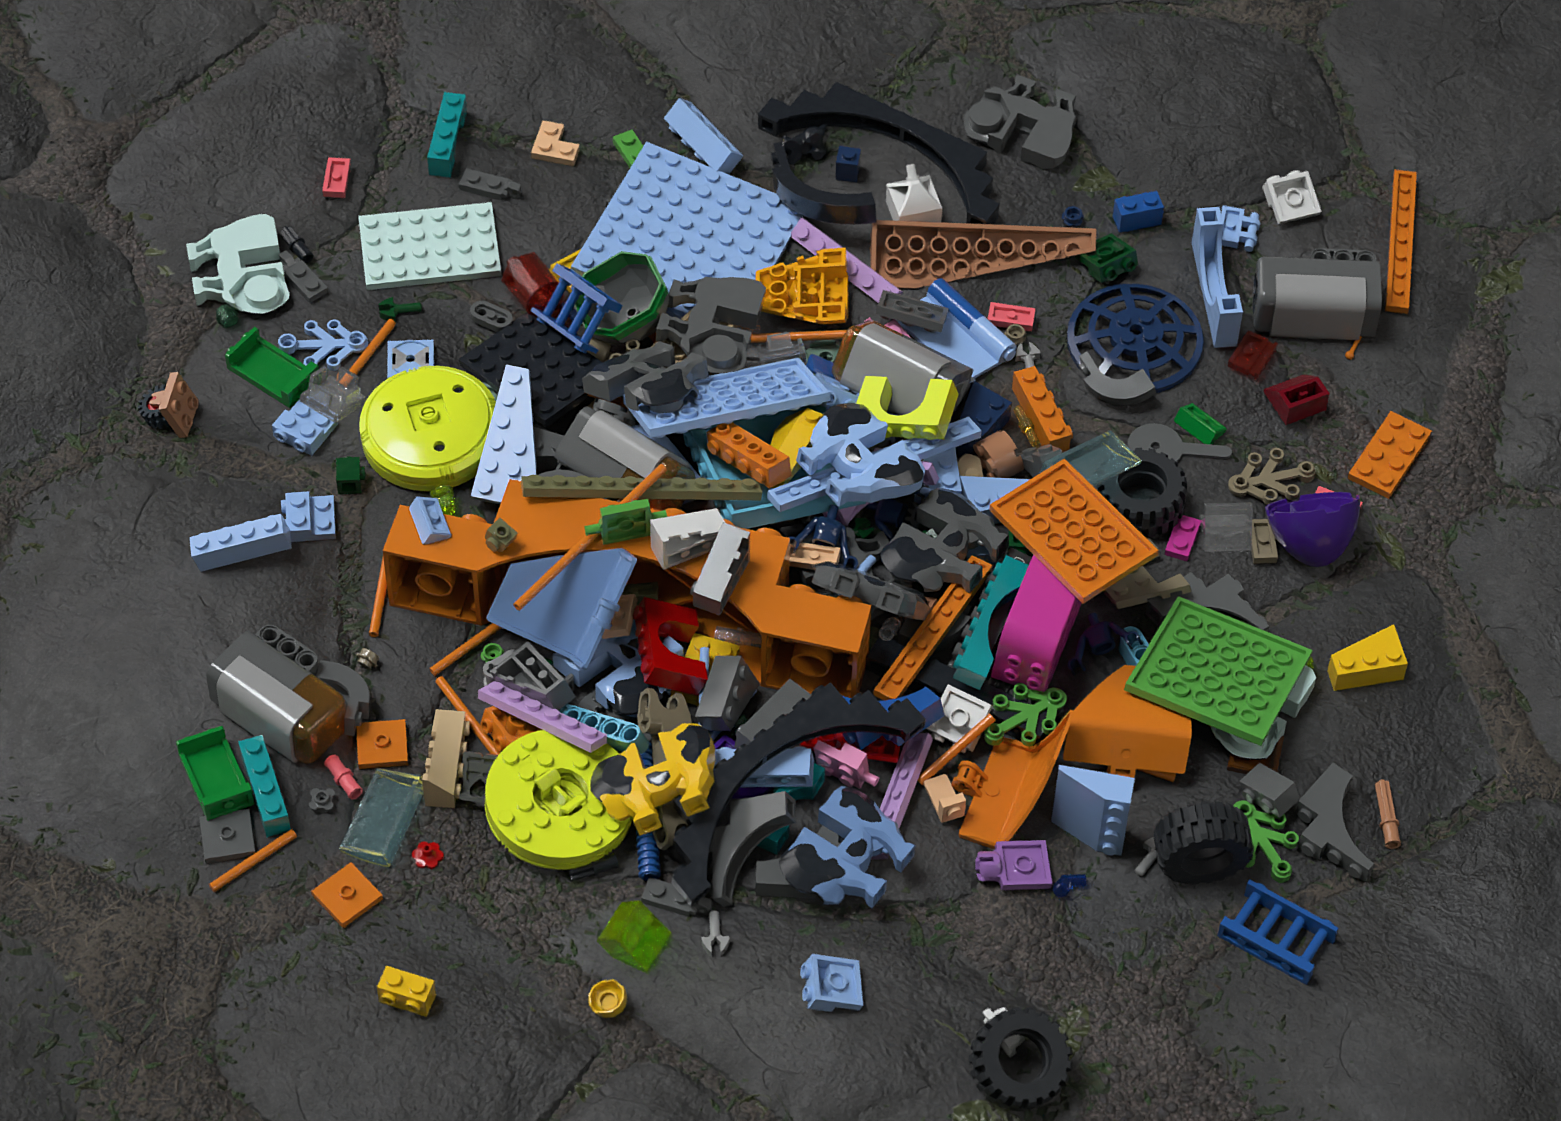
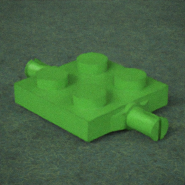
(624, 521)

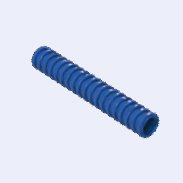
(647, 847)

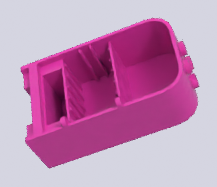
(1035, 629)

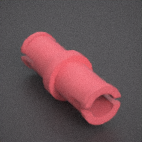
(343, 777)

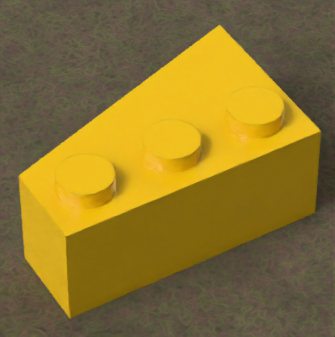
(1369, 661)

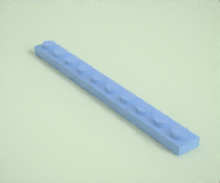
(814, 486)

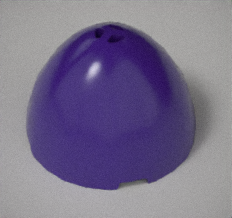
(1315, 526)

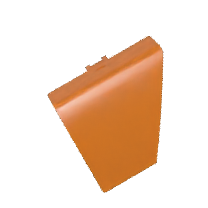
(1127, 731)
(1007, 786)

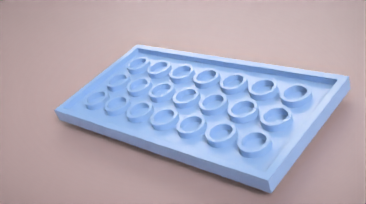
(738, 396)

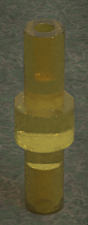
(1026, 425)

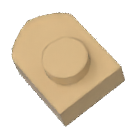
(969, 466)

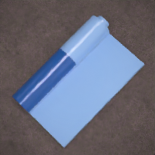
(965, 334)

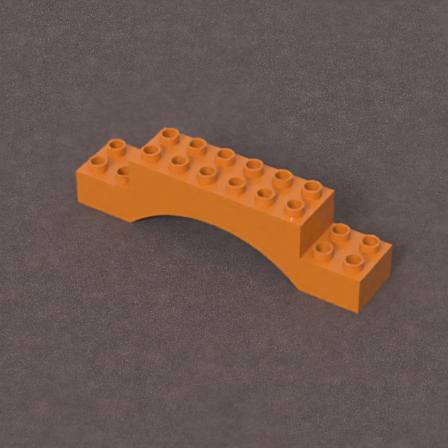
(802, 632)

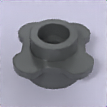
(321, 805)

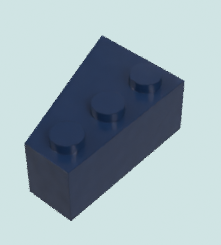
(987, 411)

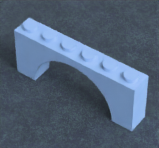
(1222, 310)

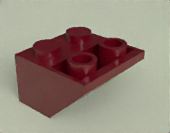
(1298, 398)

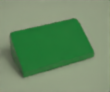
(1199, 424)

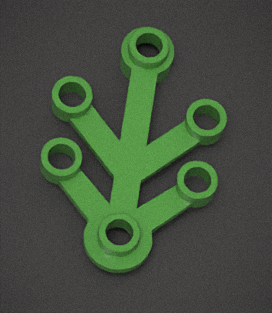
(1027, 713)
(1263, 836)

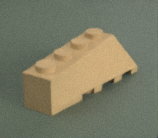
(445, 758)

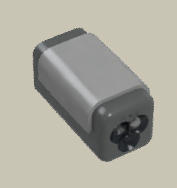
(1318, 297)

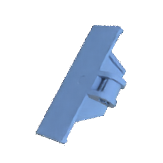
(572, 608)

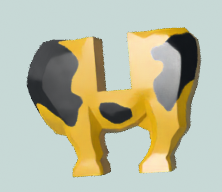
(635, 791)

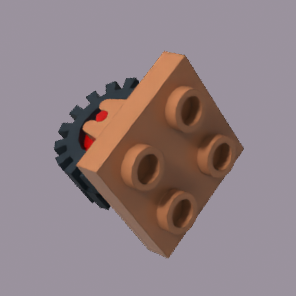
(170, 405)

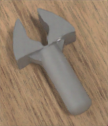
(1034, 353)
(1148, 859)
(722, 941)

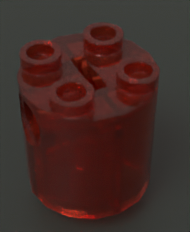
(530, 281)

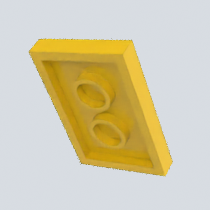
(716, 648)

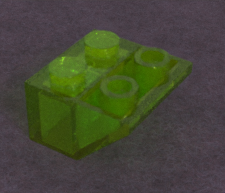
(634, 935)

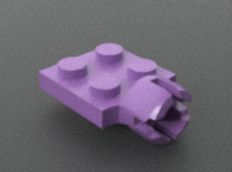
(1016, 865)

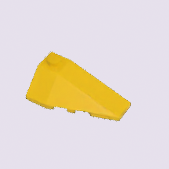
(793, 434)

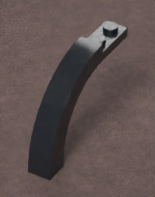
(815, 203)

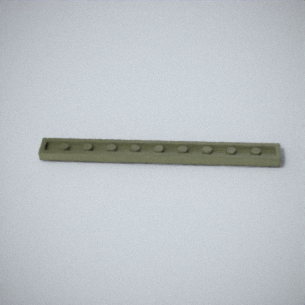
(620, 487)

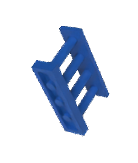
(592, 295)
(1267, 951)

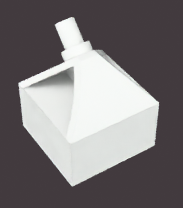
(913, 199)

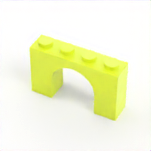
(926, 422)

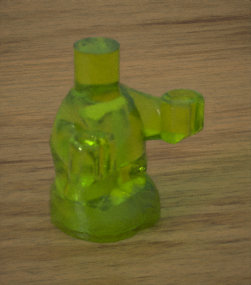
(445, 498)

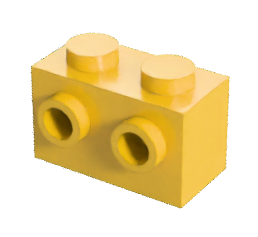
(406, 991)

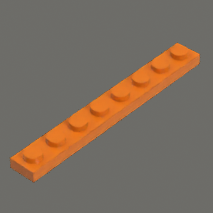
(1400, 242)
(928, 637)

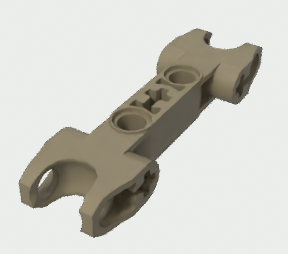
(657, 719)

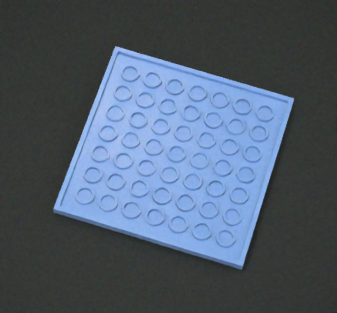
(690, 222)

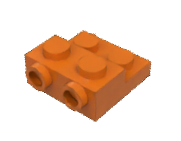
(504, 727)

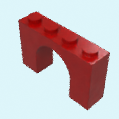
(659, 664)

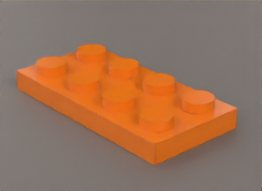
(1389, 454)

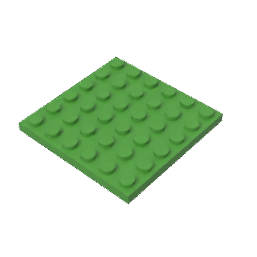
(1218, 670)

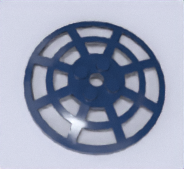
(1137, 345)

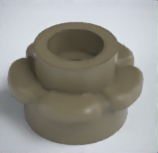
(1016, 330)
(367, 658)

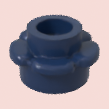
(1072, 216)

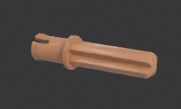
(1388, 823)

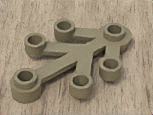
(1270, 479)

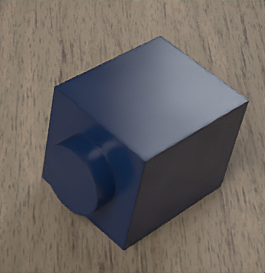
(848, 164)

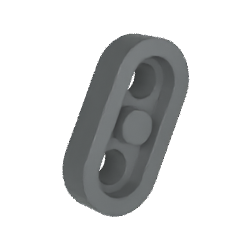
(494, 316)

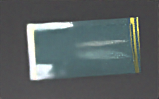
(1098, 458)
(383, 817)

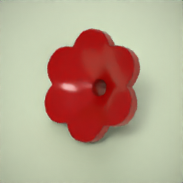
(427, 855)

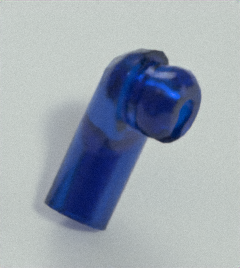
(1067, 882)

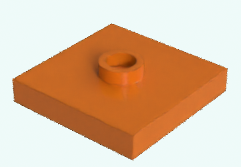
(382, 744)
(347, 895)

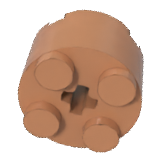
(998, 455)

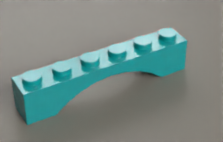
(977, 657)

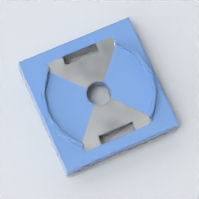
(409, 350)

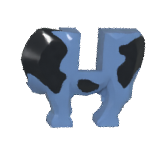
(833, 871)

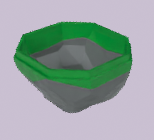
(636, 285)

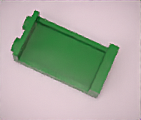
(269, 368)
(214, 773)

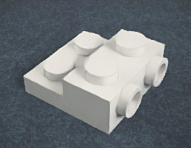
(1291, 197)
(961, 715)

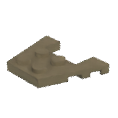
(1140, 585)

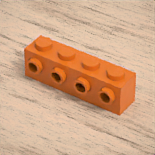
(1041, 408)
(749, 454)

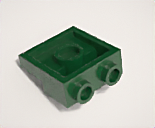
(1109, 259)

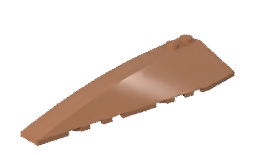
(921, 252)

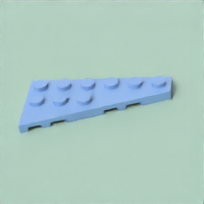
(510, 438)

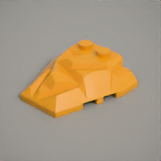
(810, 288)

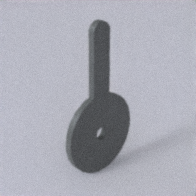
(1172, 445)

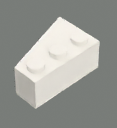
(684, 536)

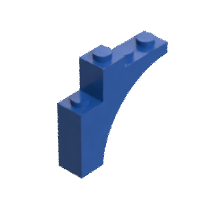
(925, 702)

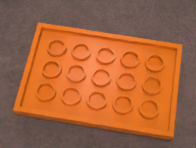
(1073, 530)

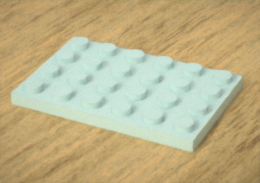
(429, 246)

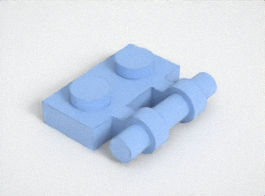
(1233, 220)

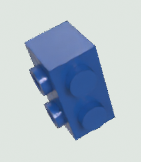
(1138, 211)

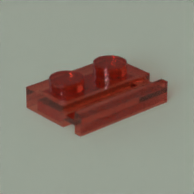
(1252, 354)

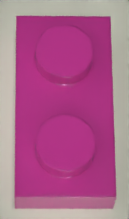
(1183, 538)

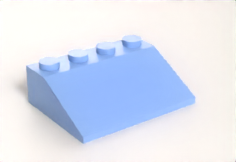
(1093, 807)

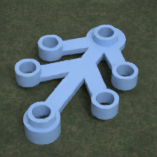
(326, 344)

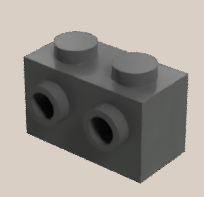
(1269, 790)

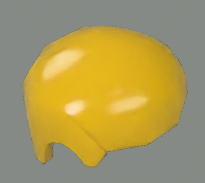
(607, 998)

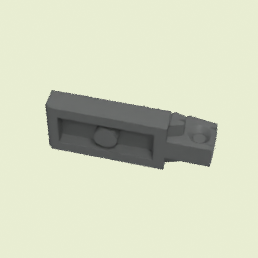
(489, 185)
(302, 277)
(666, 897)

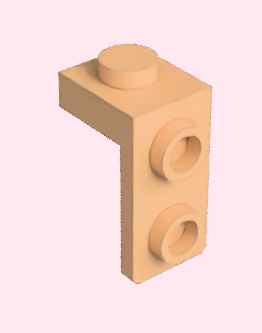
(944, 799)

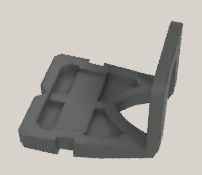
(475, 768)

